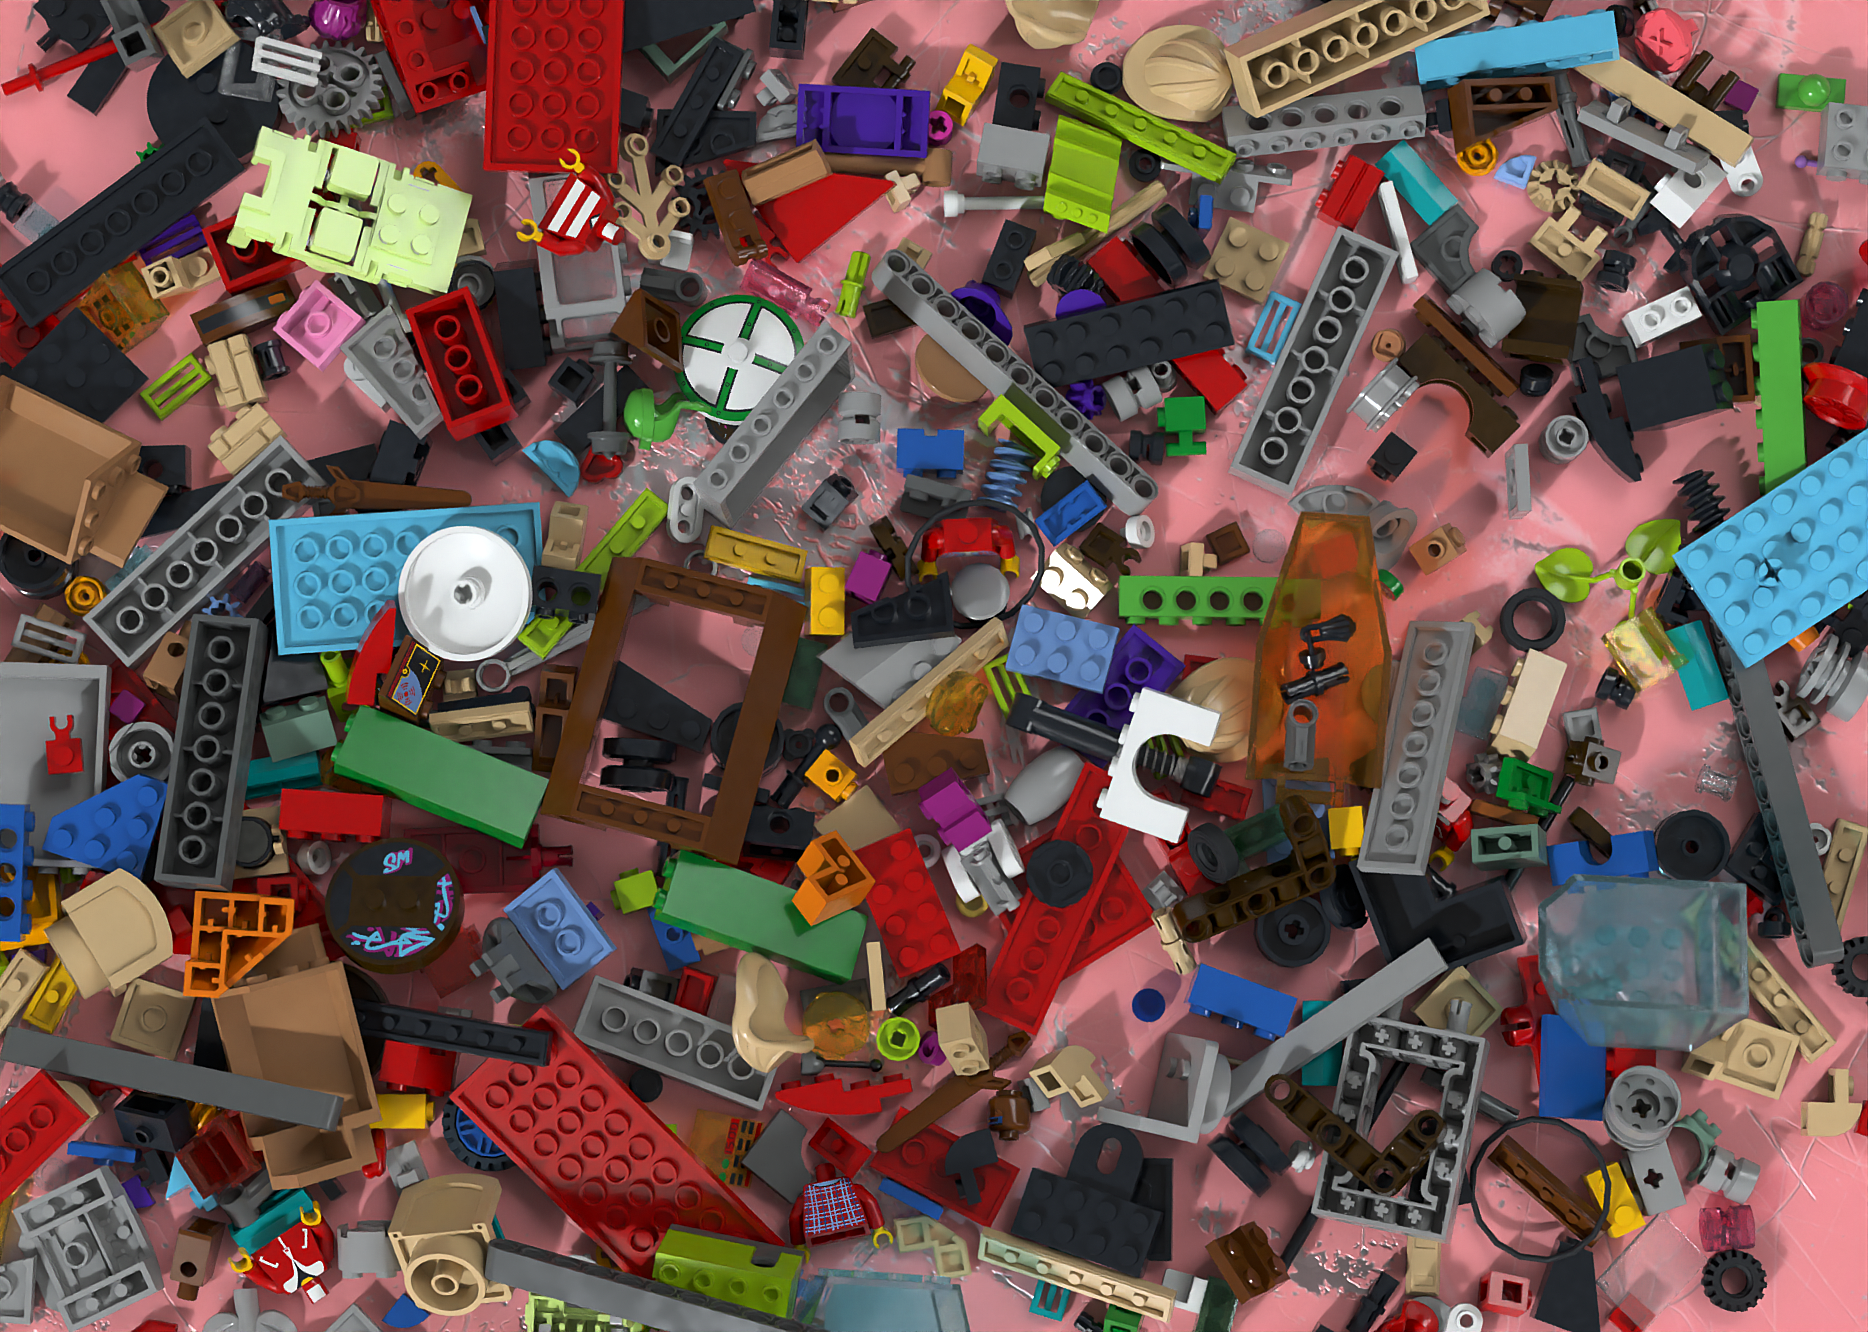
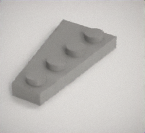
(392, 368)

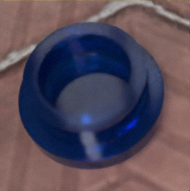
(1148, 1005)

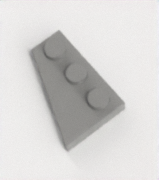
(17, 1290)

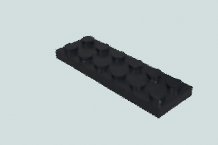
(1130, 334)

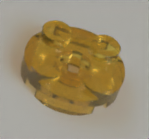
(969, 698)
(827, 1008)

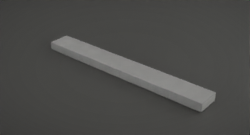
(1335, 1022)

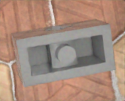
(1666, 1190)

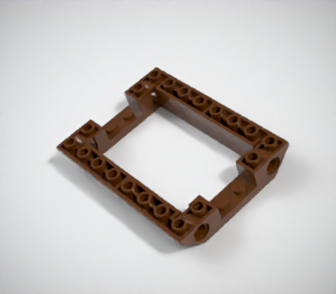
(749, 605)

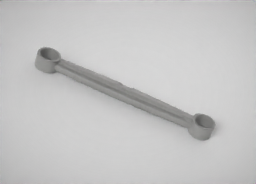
(576, 635)

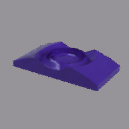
(864, 120)

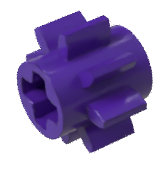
(1087, 398)

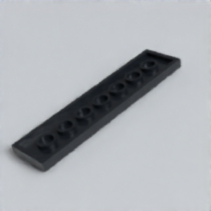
(119, 222)

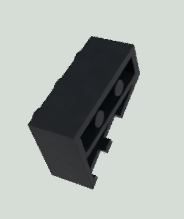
(521, 314)

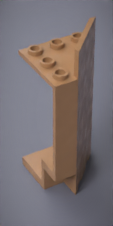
(70, 480)
(299, 1028)

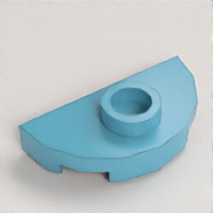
(557, 463)

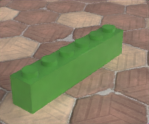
(1780, 391)

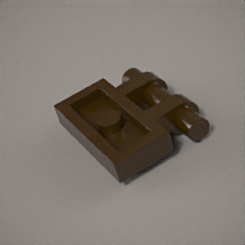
(868, 61)

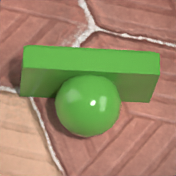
(1808, 92)

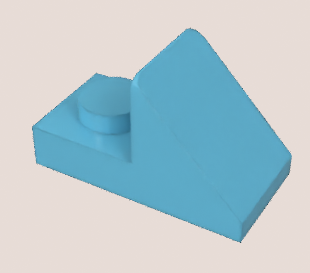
(180, 1181)

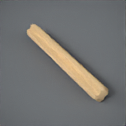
(1119, 217)

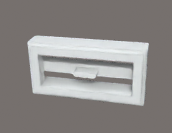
(312, 66)

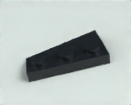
(1156, 1191)

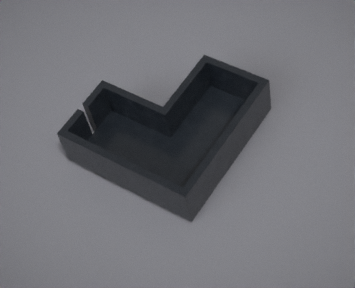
(1410, 910)

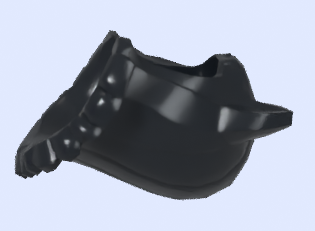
(266, 16)

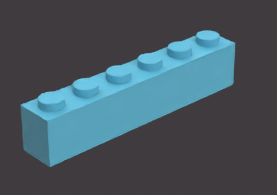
(1518, 50)

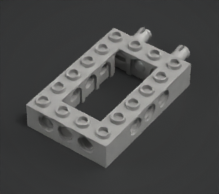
(1354, 1103)

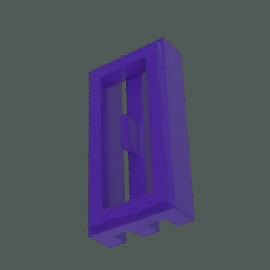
(176, 228)

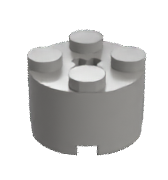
(1486, 307)
(129, 744)
(366, 1250)

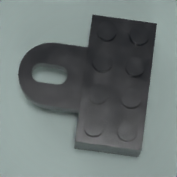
(1091, 1210)

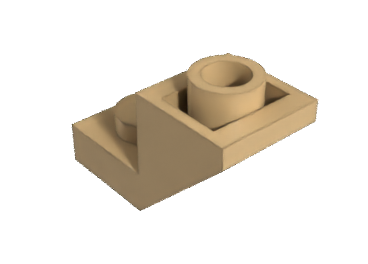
(182, 275)

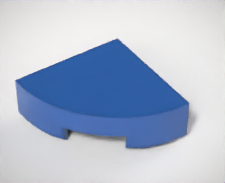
(405, 1313)

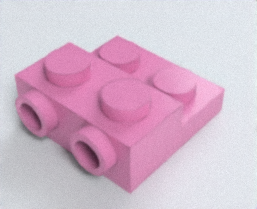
(318, 325)

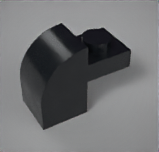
(968, 1153)

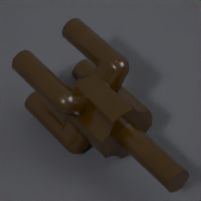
(1688, 86)

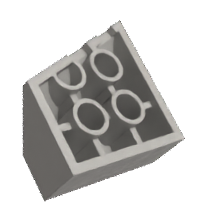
(886, 670)

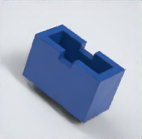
(930, 454)

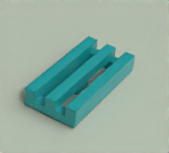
(1050, 1297)

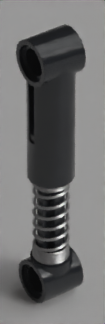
(1101, 741)

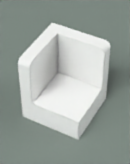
(679, 253)
(1189, 1289)

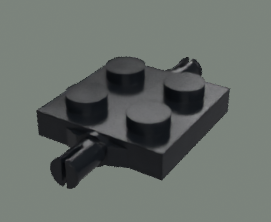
(72, 22)

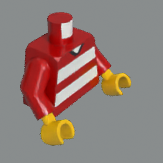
(579, 215)

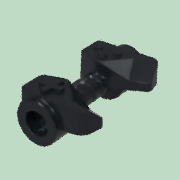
(1656, 221)

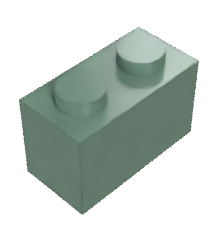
(298, 728)
(1509, 847)

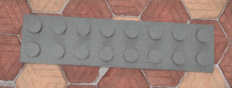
(1417, 747)

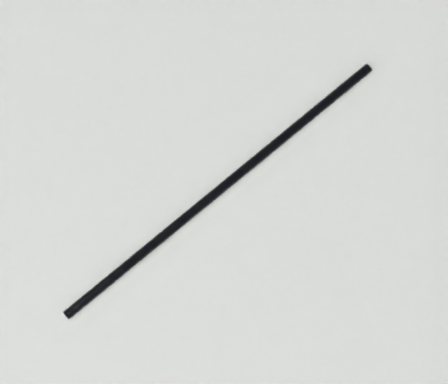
(1400, 1067)

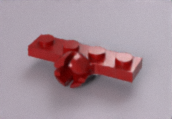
(1530, 1012)

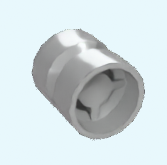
(1121, 397)
(859, 406)
(1563, 439)
(1739, 1180)

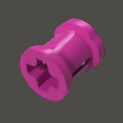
(940, 137)

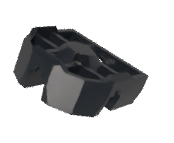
(1770, 268)

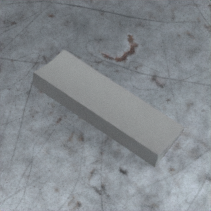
(669, 1043)

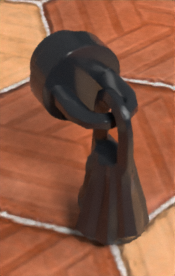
(1336, 629)

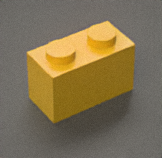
(824, 601)
(1347, 829)
(1623, 1209)

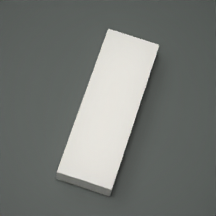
(1397, 232)

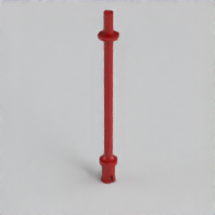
(37, 77)

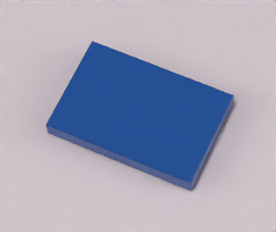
(1570, 1073)

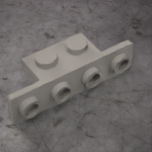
(1239, 186)

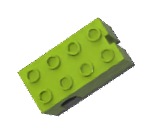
(730, 1269)

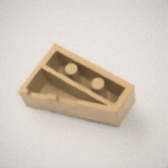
(1526, 706)

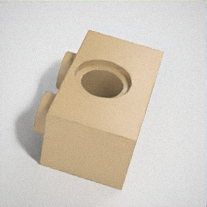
(962, 1039)

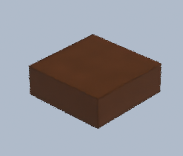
(1228, 543)

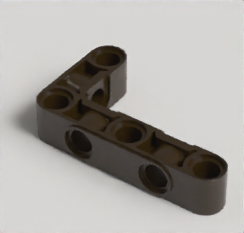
(1264, 888)
(1402, 1156)

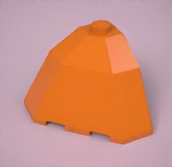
(232, 937)

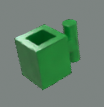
(1183, 418)

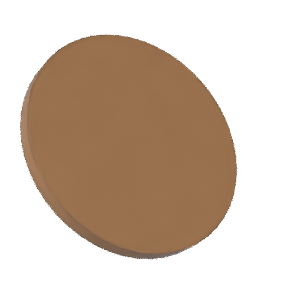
(945, 374)

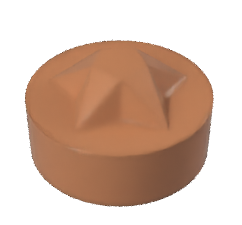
(1388, 345)

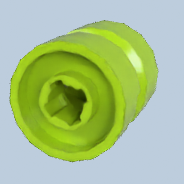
(898, 1038)

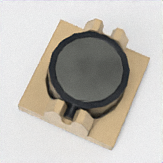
(259, 843)

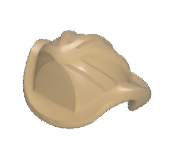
(1052, 22)
(1178, 73)
(1227, 688)
(759, 1016)

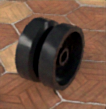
(1169, 245)
(33, 579)
(723, 734)
(637, 767)
(1707, 840)
(1303, 948)
(1252, 1152)

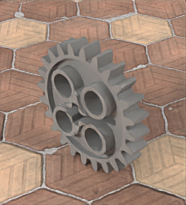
(333, 90)

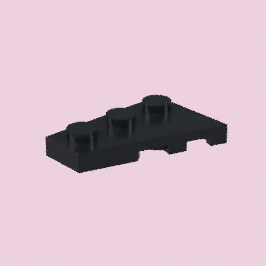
(721, 136)
(909, 617)

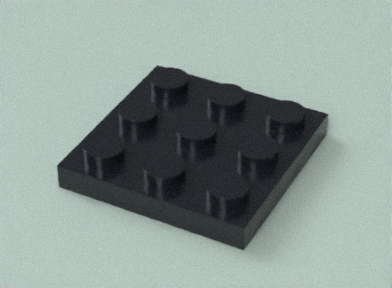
(80, 369)

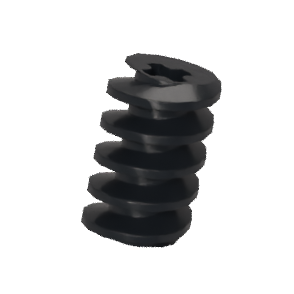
(1702, 500)

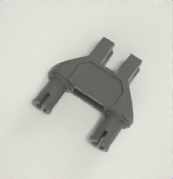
(513, 965)

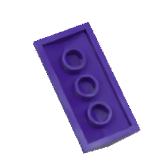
(1135, 665)

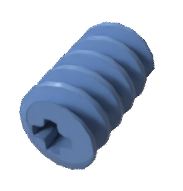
(1007, 473)

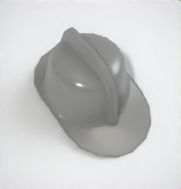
(1391, 532)

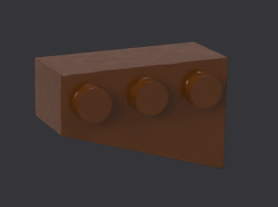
(1497, 106)
(922, 757)

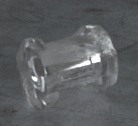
(1716, 783)

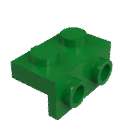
(1526, 787)

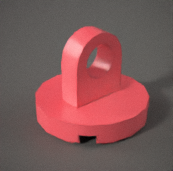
(1664, 40)

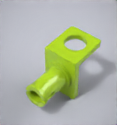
(336, 674)

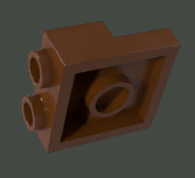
(1248, 1262)

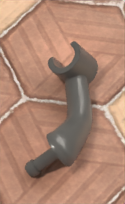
(1630, 225)

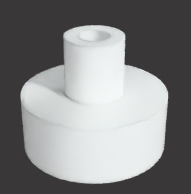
(1139, 532)
(314, 857)

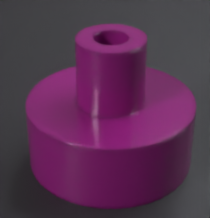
(929, 1049)

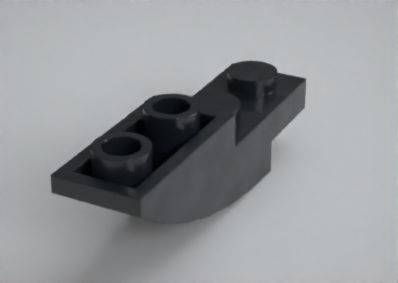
(1607, 436)

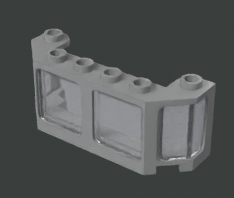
(579, 291)

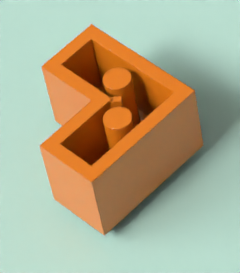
(833, 880)

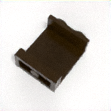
(1550, 318)

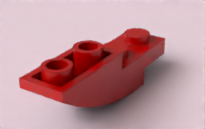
(1179, 856)
(829, 1096)

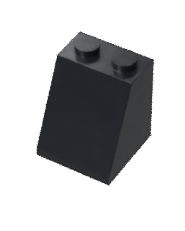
(1675, 388)

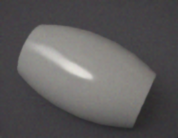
(1044, 785)

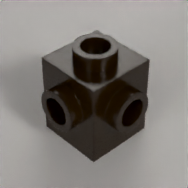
(1591, 762)

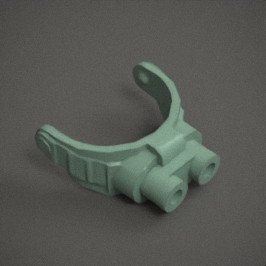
(1703, 1133)

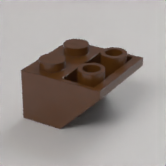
(1737, 365)

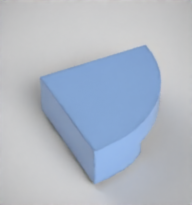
(1516, 171)

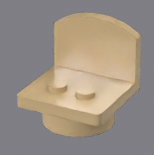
(111, 934)
(444, 1240)

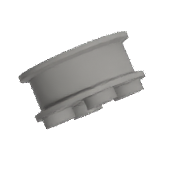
(1383, 396)

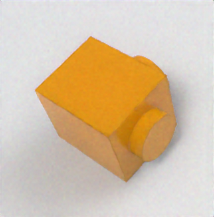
(833, 777)

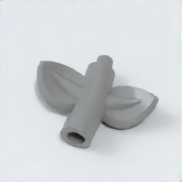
(248, 1316)

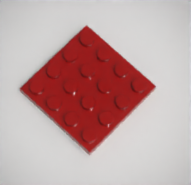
(1116, 918)

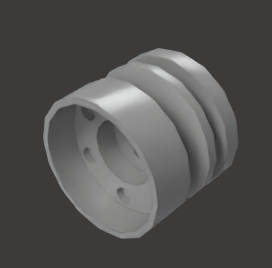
(1836, 676)
(1650, 1093)

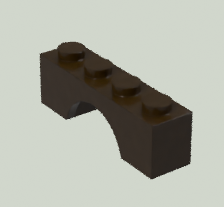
(1488, 421)

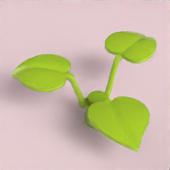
(1649, 549)

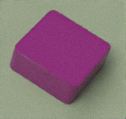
(1741, 96)
(127, 707)

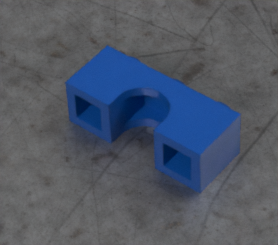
(1631, 855)

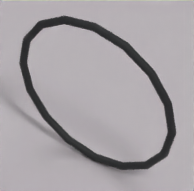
(982, 502)
(1607, 1193)

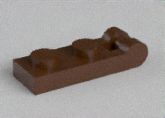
(735, 217)

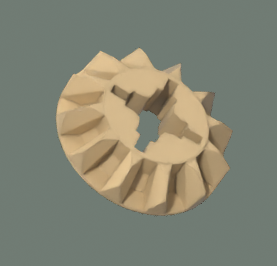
(1542, 196)

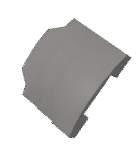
(89, 1248)

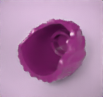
(338, 18)

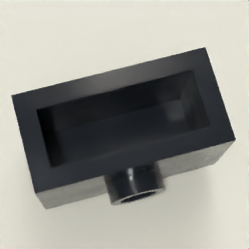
(155, 1121)

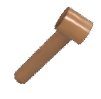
(933, 170)

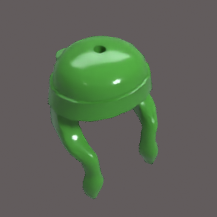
(654, 421)

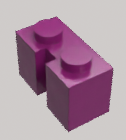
(868, 577)
(955, 809)

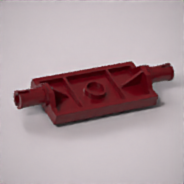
(491, 864)

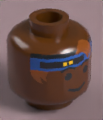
(1009, 1114)

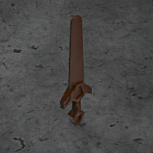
(359, 494)
(952, 1094)

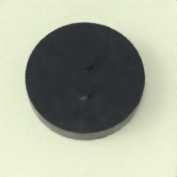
(180, 101)

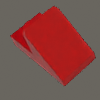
(840, 1148)

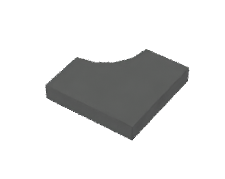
(1445, 247)
(1602, 347)
(777, 1157)

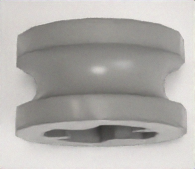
(1023, 529)

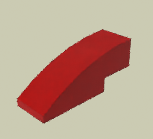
(372, 656)

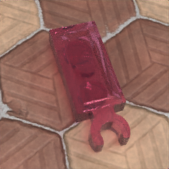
(784, 291)

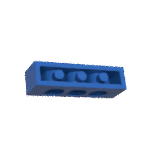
(21, 855)

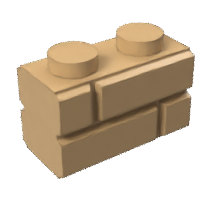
(236, 373)
(244, 438)

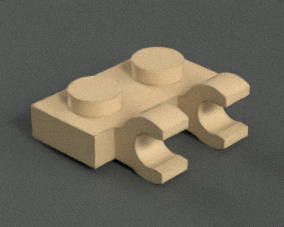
(1565, 249)

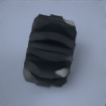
(1071, 274)

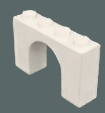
(1126, 798)

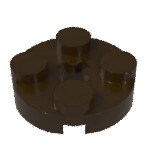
(892, 546)

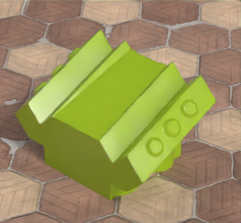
(1082, 174)

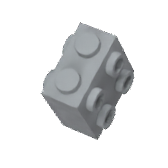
(1843, 143)

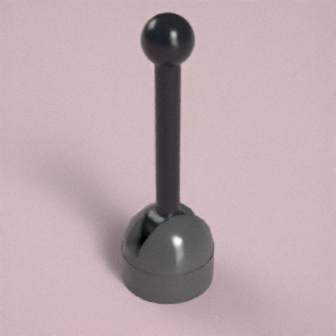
(814, 1064)

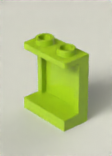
(1025, 430)

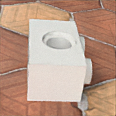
(1684, 193)
(1661, 317)

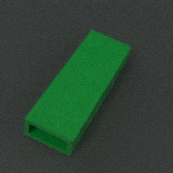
(439, 775)
(756, 917)

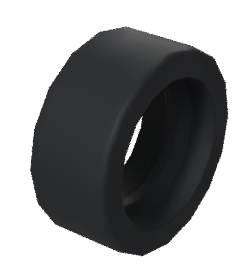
(1539, 595)

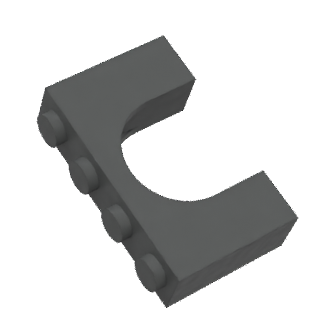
(132, 34)

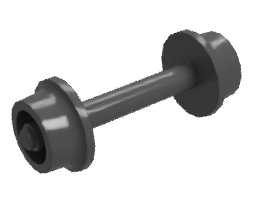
(610, 355)

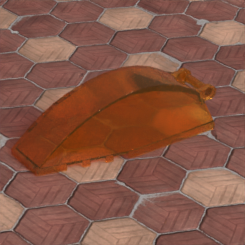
(1323, 575)

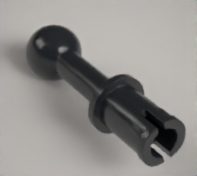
(827, 737)

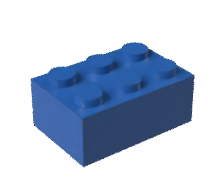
(1239, 1002)

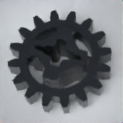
(694, 197)

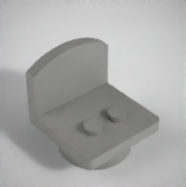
(1187, 1093)

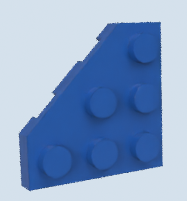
(112, 827)

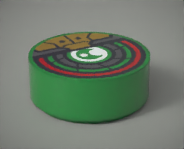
(1390, 585)

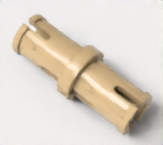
(1173, 941)

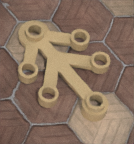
(646, 201)

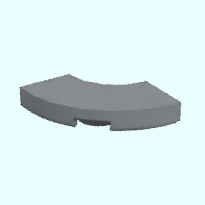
(1334, 499)

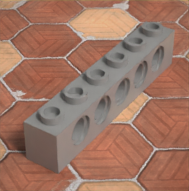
(1327, 122)

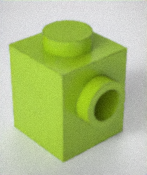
(634, 891)

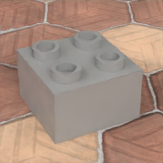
(1012, 156)

